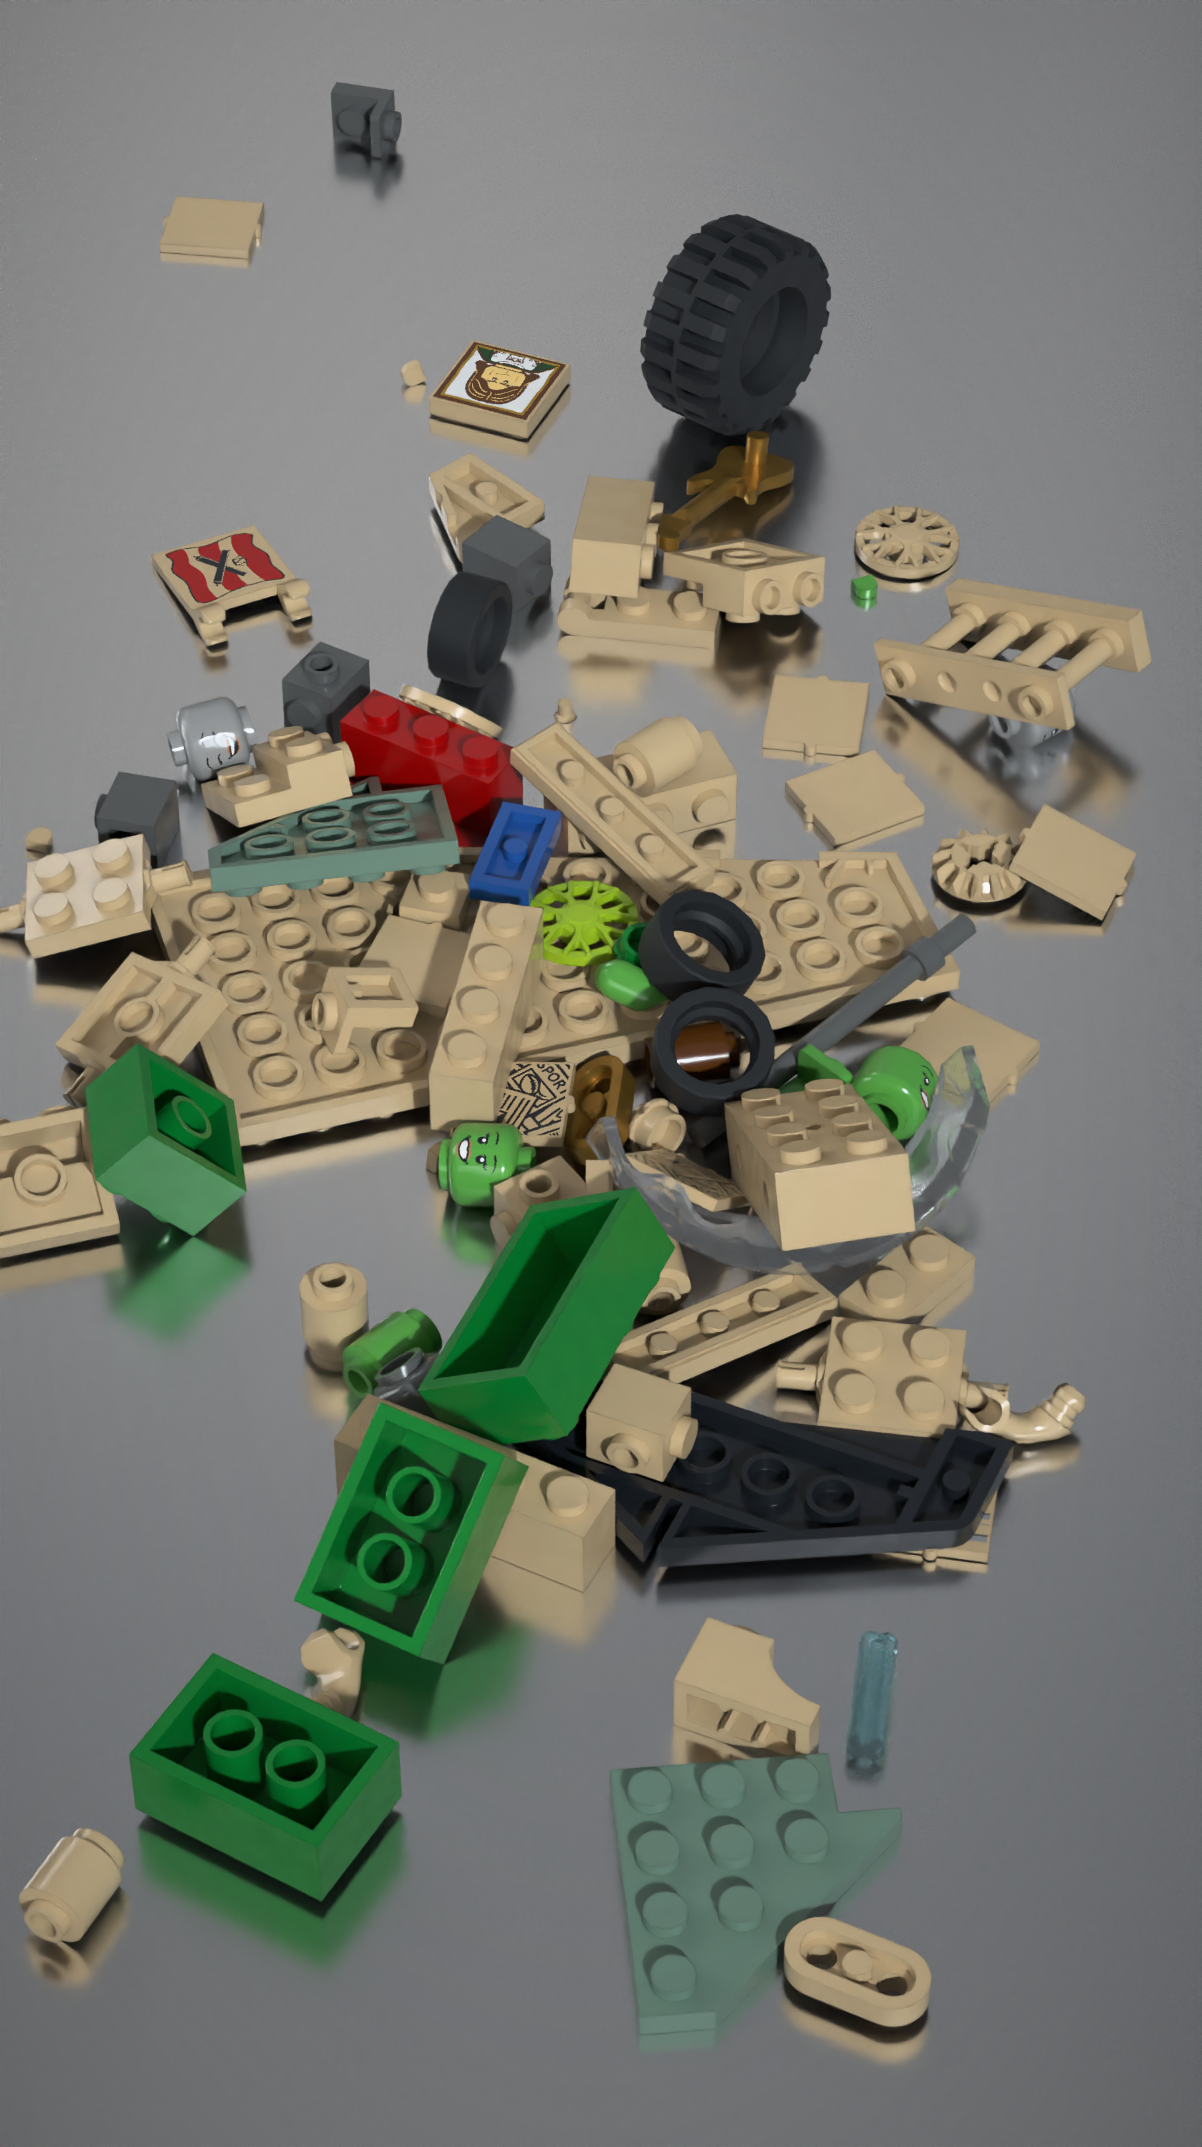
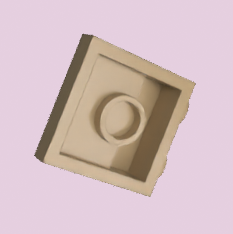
(749, 577)
(290, 775)
(50, 1183)

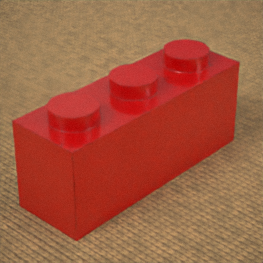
(423, 749)

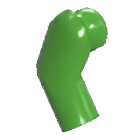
(627, 985)

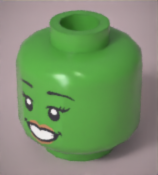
(897, 1088)
(480, 1159)

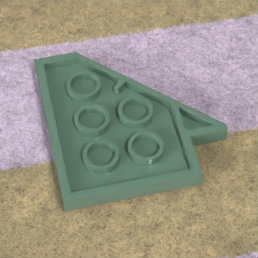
(340, 839)
(722, 1871)

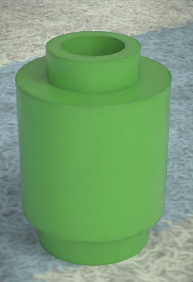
(383, 1343)

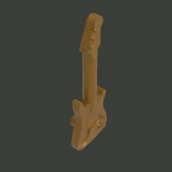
(737, 473)

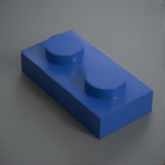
(515, 854)

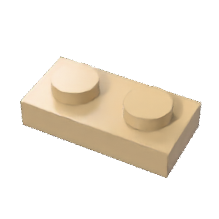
(909, 1280)

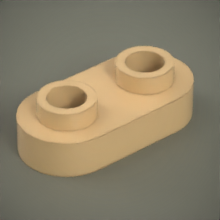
(859, 1973)

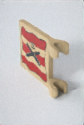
(227, 574)

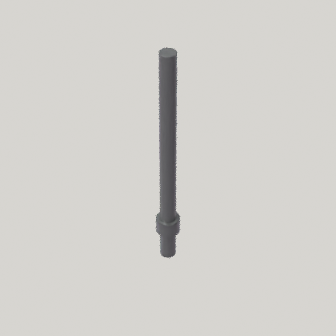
(918, 962)

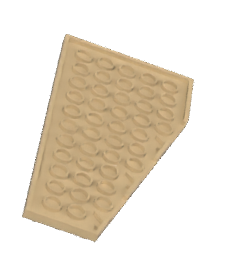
(821, 921)

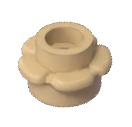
(656, 1126)

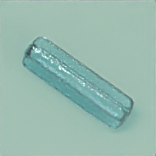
(872, 1695)

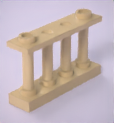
(1021, 620)

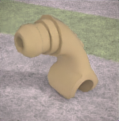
(1040, 1423)
(337, 1664)

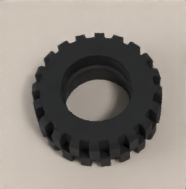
(735, 324)

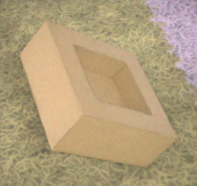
(437, 898)

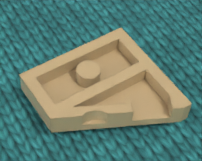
(473, 493)

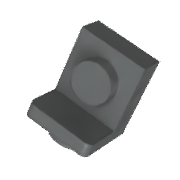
(365, 115)

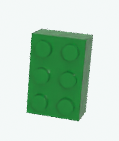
(411, 1533)
(266, 1776)

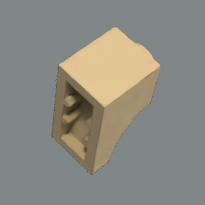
(737, 1697)

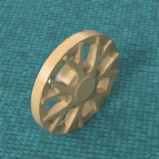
(906, 542)
(450, 711)

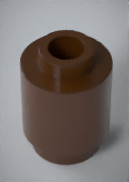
(702, 1052)

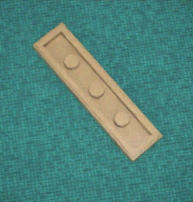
(610, 814)
(726, 1327)

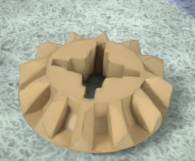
(981, 881)

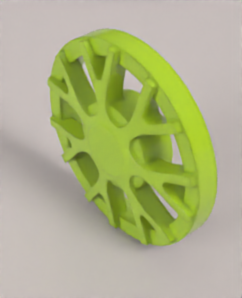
(583, 921)

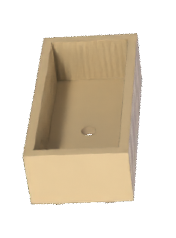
(818, 1165)

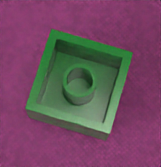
(165, 1140)

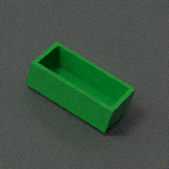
(549, 1318)

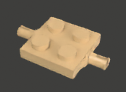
(90, 895)
(147, 1005)
(889, 1378)

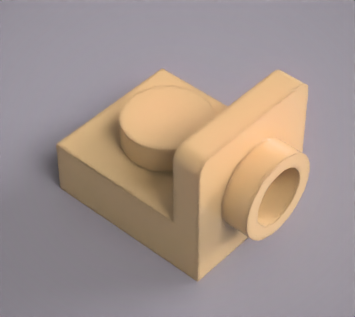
(361, 999)

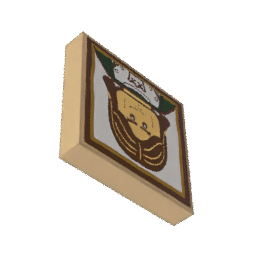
(499, 389)

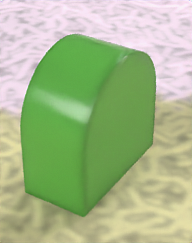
(864, 587)

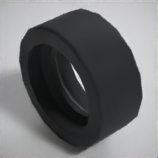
(469, 629)
(712, 919)
(711, 1005)

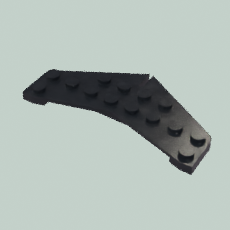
(795, 1489)

